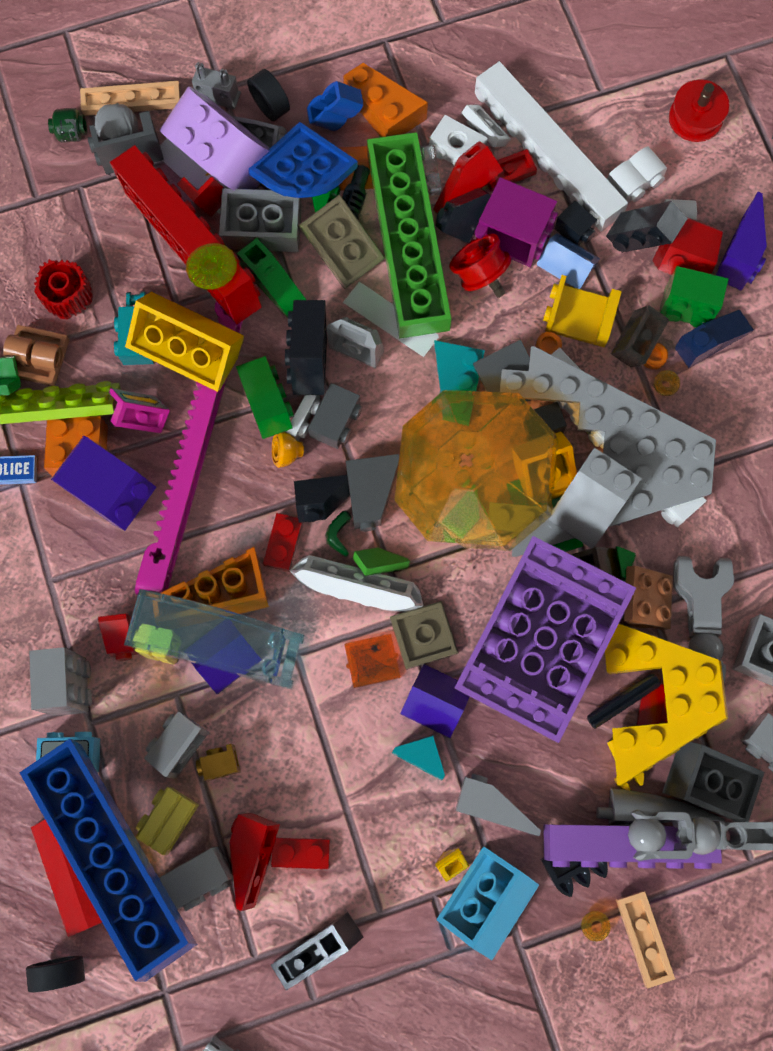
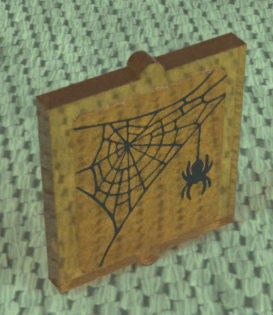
(372, 660)

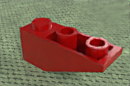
(472, 171)

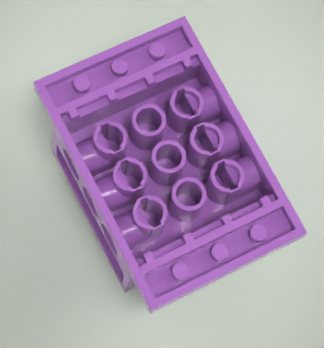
(545, 639)

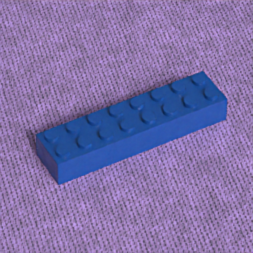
(108, 861)

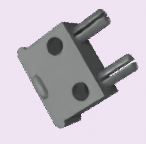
(216, 85)

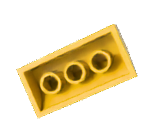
(183, 340)

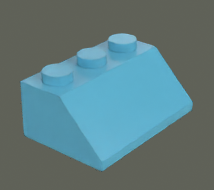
(487, 903)

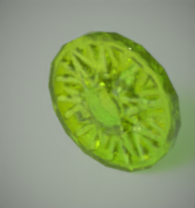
(211, 266)

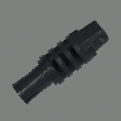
(355, 191)

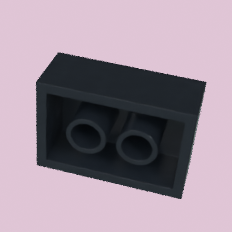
(307, 347)

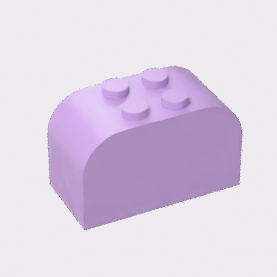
(214, 140)

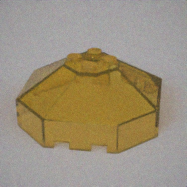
(505, 488)

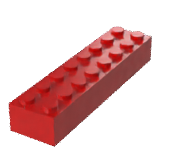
(181, 227)

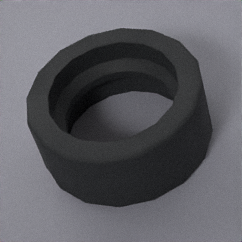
(268, 94)
(55, 974)

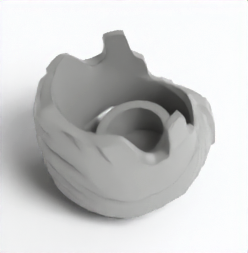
(115, 121)

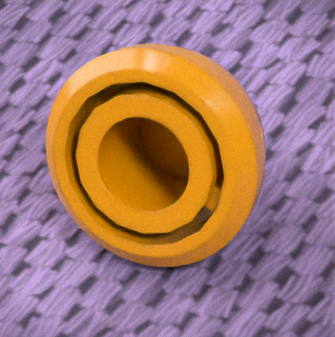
(285, 449)

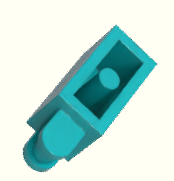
(122, 325)

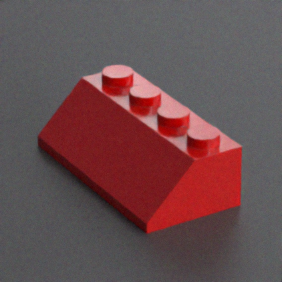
(72, 901)

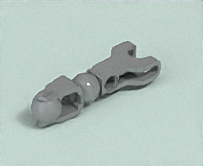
(704, 604)
(694, 835)

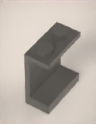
(108, 150)

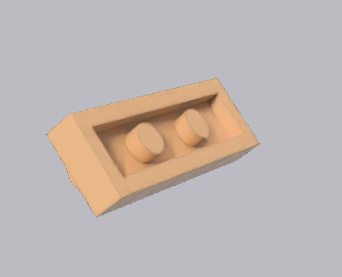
(645, 939)

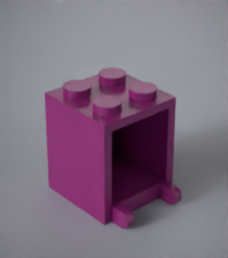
(519, 219)

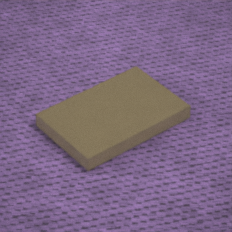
(341, 242)

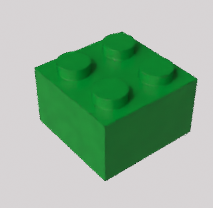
(693, 296)

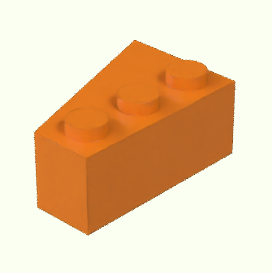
(385, 103)

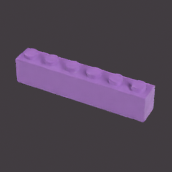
(610, 844)

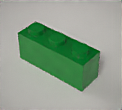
(265, 397)

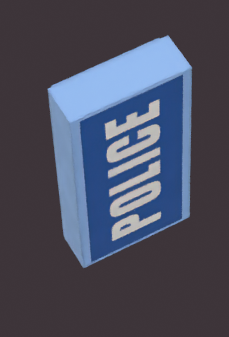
(18, 469)

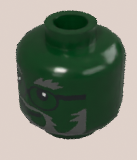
(67, 125)

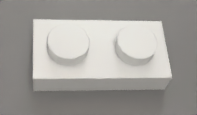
(481, 121)
(302, 416)

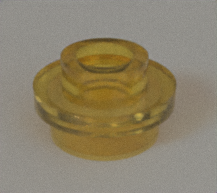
(669, 376)
(586, 924)

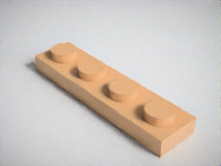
(135, 96)

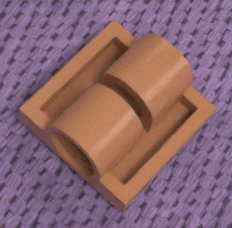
(37, 353)
(651, 600)

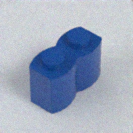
(335, 106)

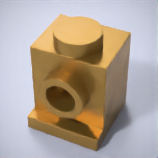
(218, 763)

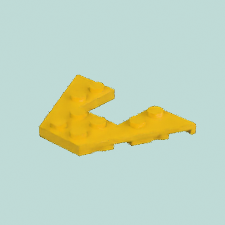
(692, 698)

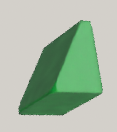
(625, 559)

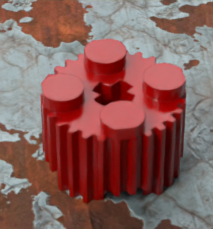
(63, 288)

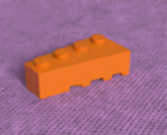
(231, 586)

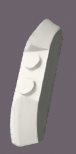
(351, 584)

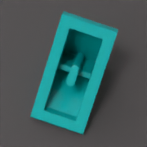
(422, 755)

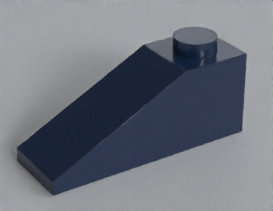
(712, 337)

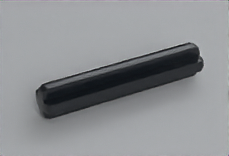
(623, 700)

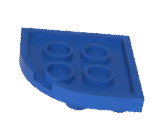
(303, 165)

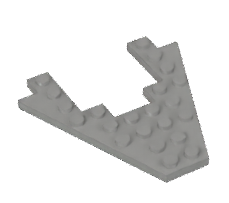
(663, 451)

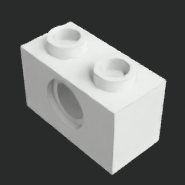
(451, 133)

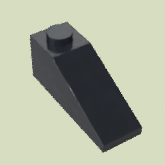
(317, 951)

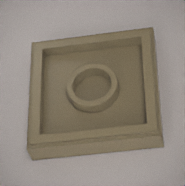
(423, 635)

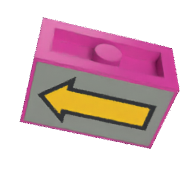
(138, 411)

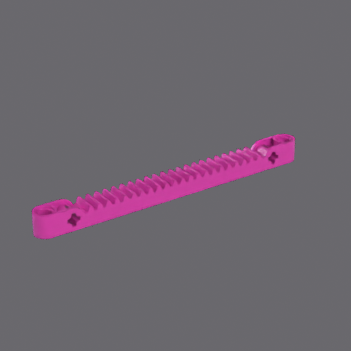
(155, 575)

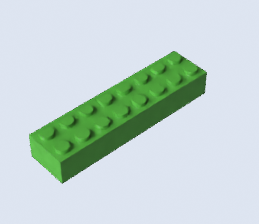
(408, 235)

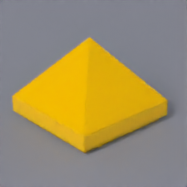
(451, 864)

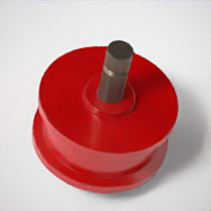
(698, 110)
(481, 264)

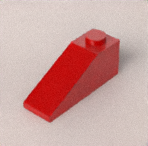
(250, 853)

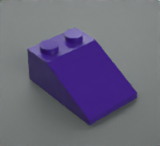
(746, 248)
(104, 483)

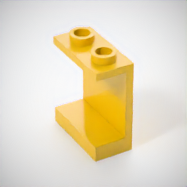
(581, 313)

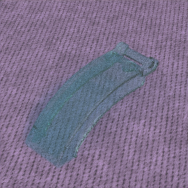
(212, 638)

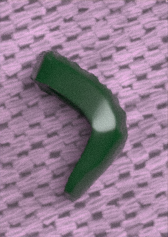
(333, 529)

